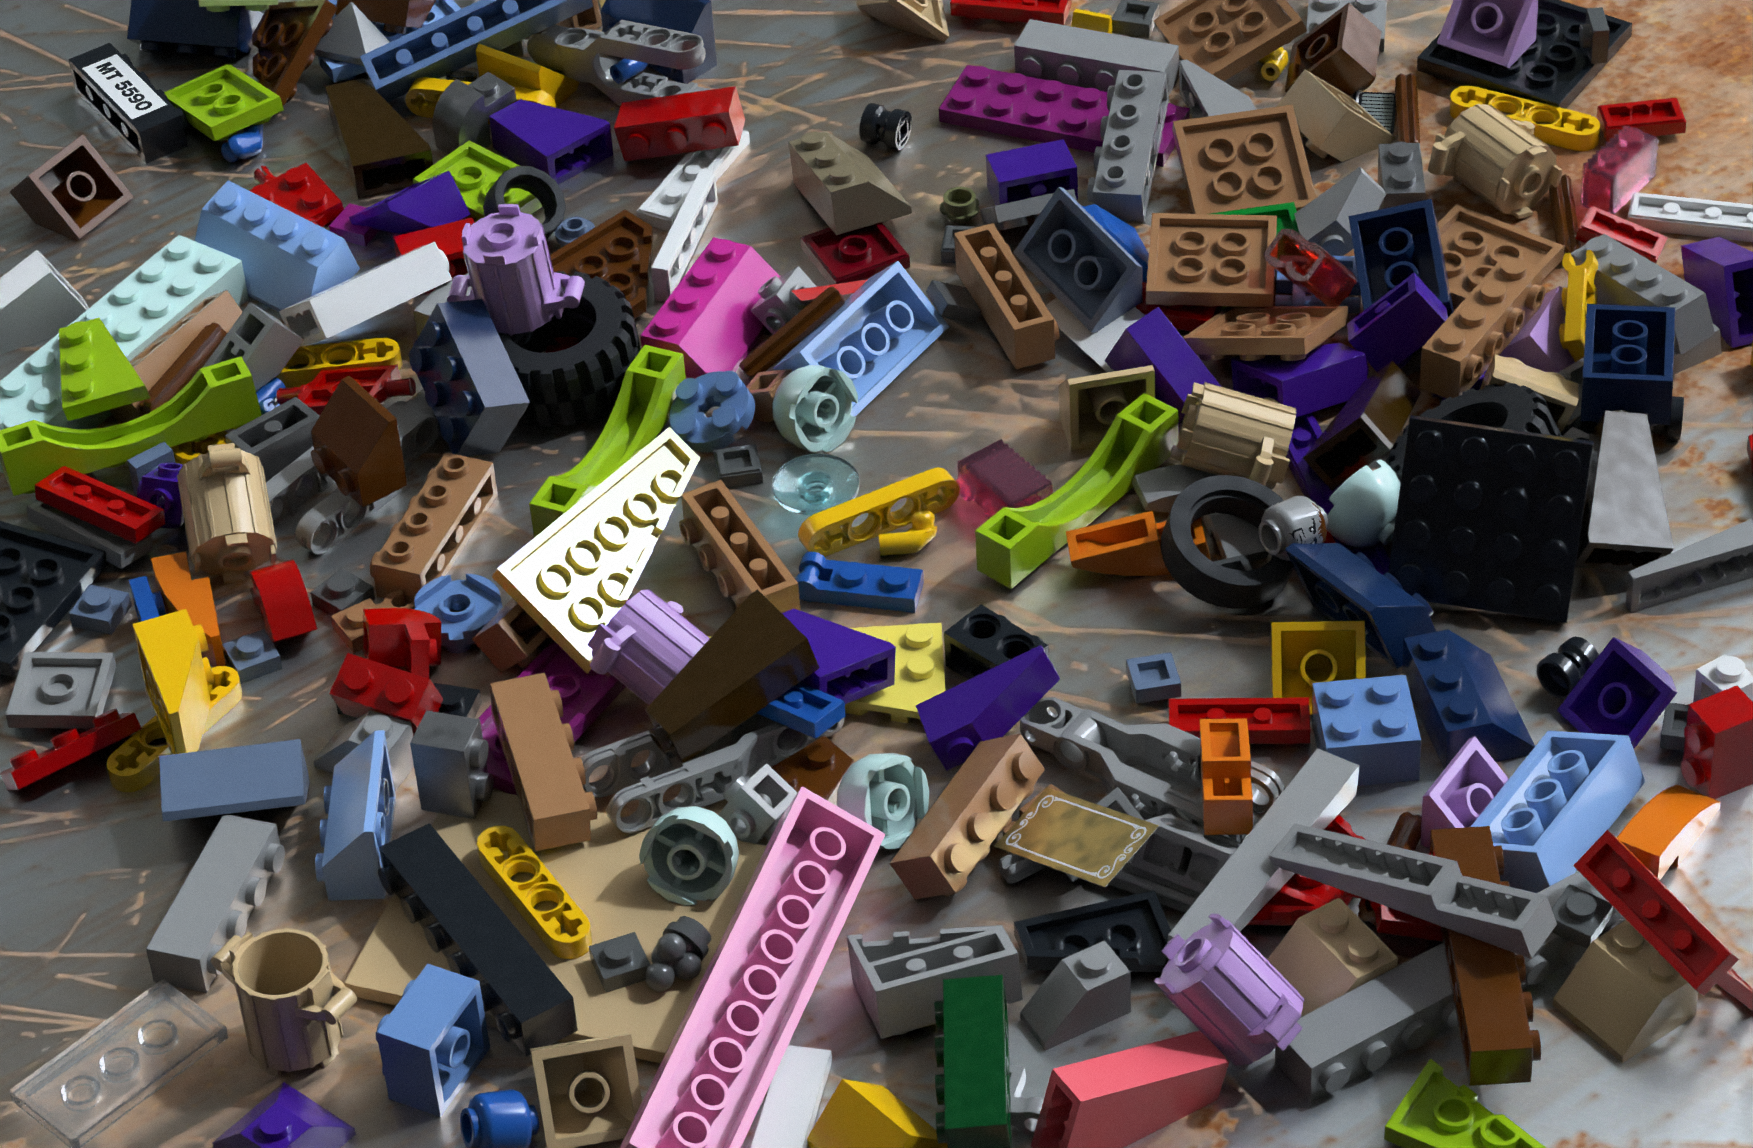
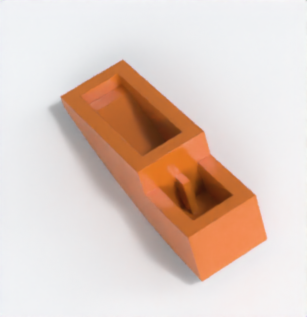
(1126, 546)
(196, 596)
(1226, 777)
(1668, 827)

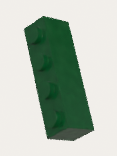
(974, 1064)

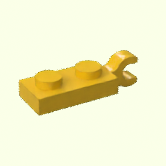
(1575, 300)

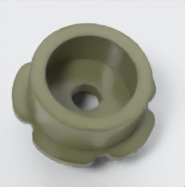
(960, 204)

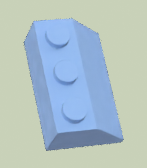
(358, 822)

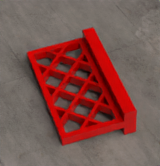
(1662, 918)

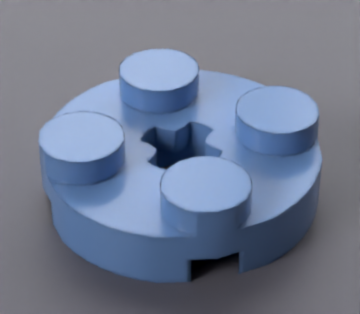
(699, 396)
(475, 596)

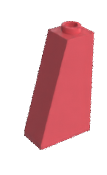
(1129, 1093)

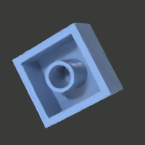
(1370, 726)
(433, 1039)

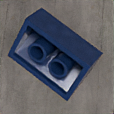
(678, 15)
(191, 28)
(1351, 589)
(1462, 697)

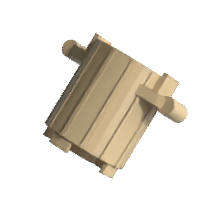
(1496, 159)
(1235, 434)
(227, 512)
(286, 998)

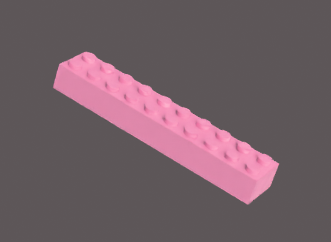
(758, 980)

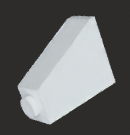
(35, 303)

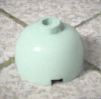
(815, 407)
(1365, 507)
(885, 794)
(689, 855)

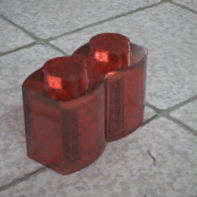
(1310, 267)

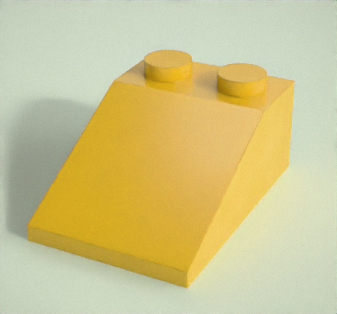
(176, 677)

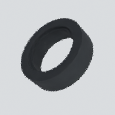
(1199, 574)

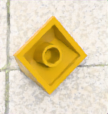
(524, 73)
(1313, 654)
(870, 1118)

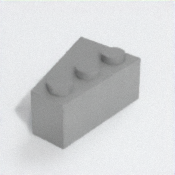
(906, 975)

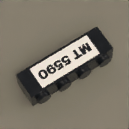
(129, 102)

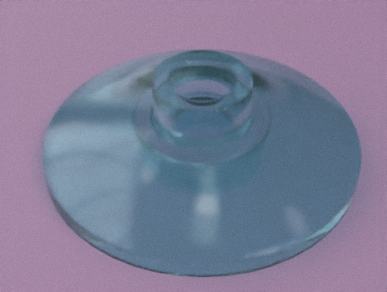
(815, 483)

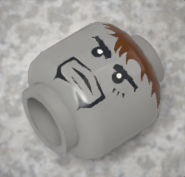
(1292, 522)

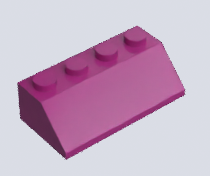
(711, 309)

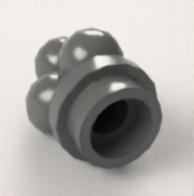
(678, 953)

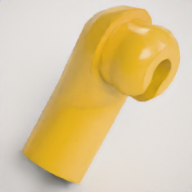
(1274, 64)
(913, 539)

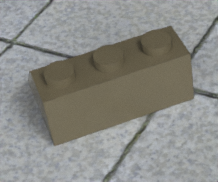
(843, 183)

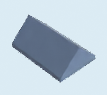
(1081, 263)
(233, 780)

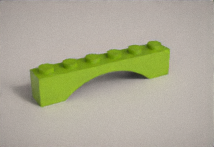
(212, 402)
(634, 423)
(1024, 537)

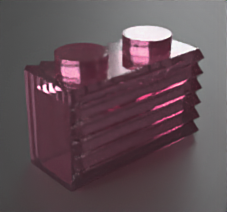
(1619, 169)
(1000, 479)

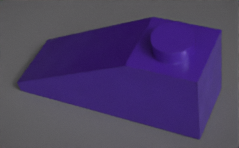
(985, 705)

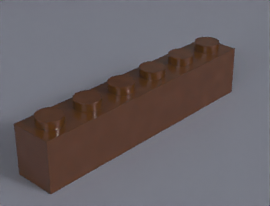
(1487, 978)

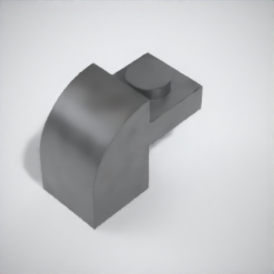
(465, 111)

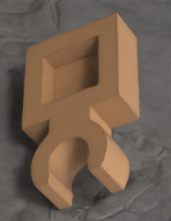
(349, 622)

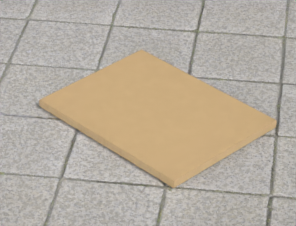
(609, 889)

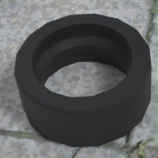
(539, 185)

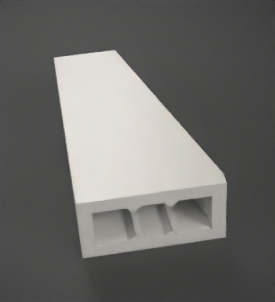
(367, 294)

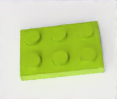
(224, 102)
(474, 173)

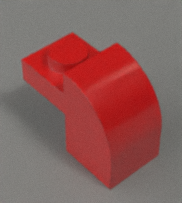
(282, 600)
(402, 638)

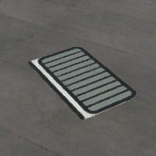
(1380, 106)

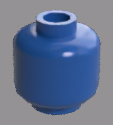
(499, 1120)

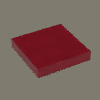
(853, 254)

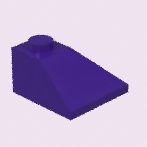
(416, 207)
(1619, 693)
(287, 1121)

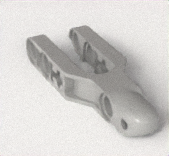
(578, 52)
(417, 434)
(1108, 749)
(730, 757)

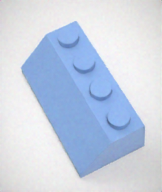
(279, 250)
(872, 334)
(1560, 804)

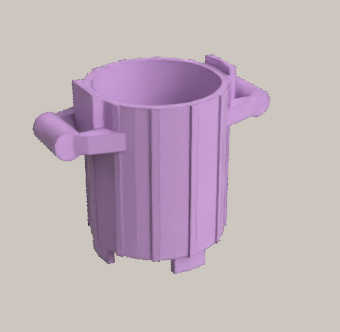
(513, 272)
(645, 644)
(1231, 992)

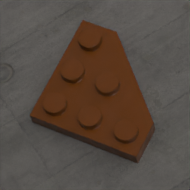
(288, 41)
(615, 252)

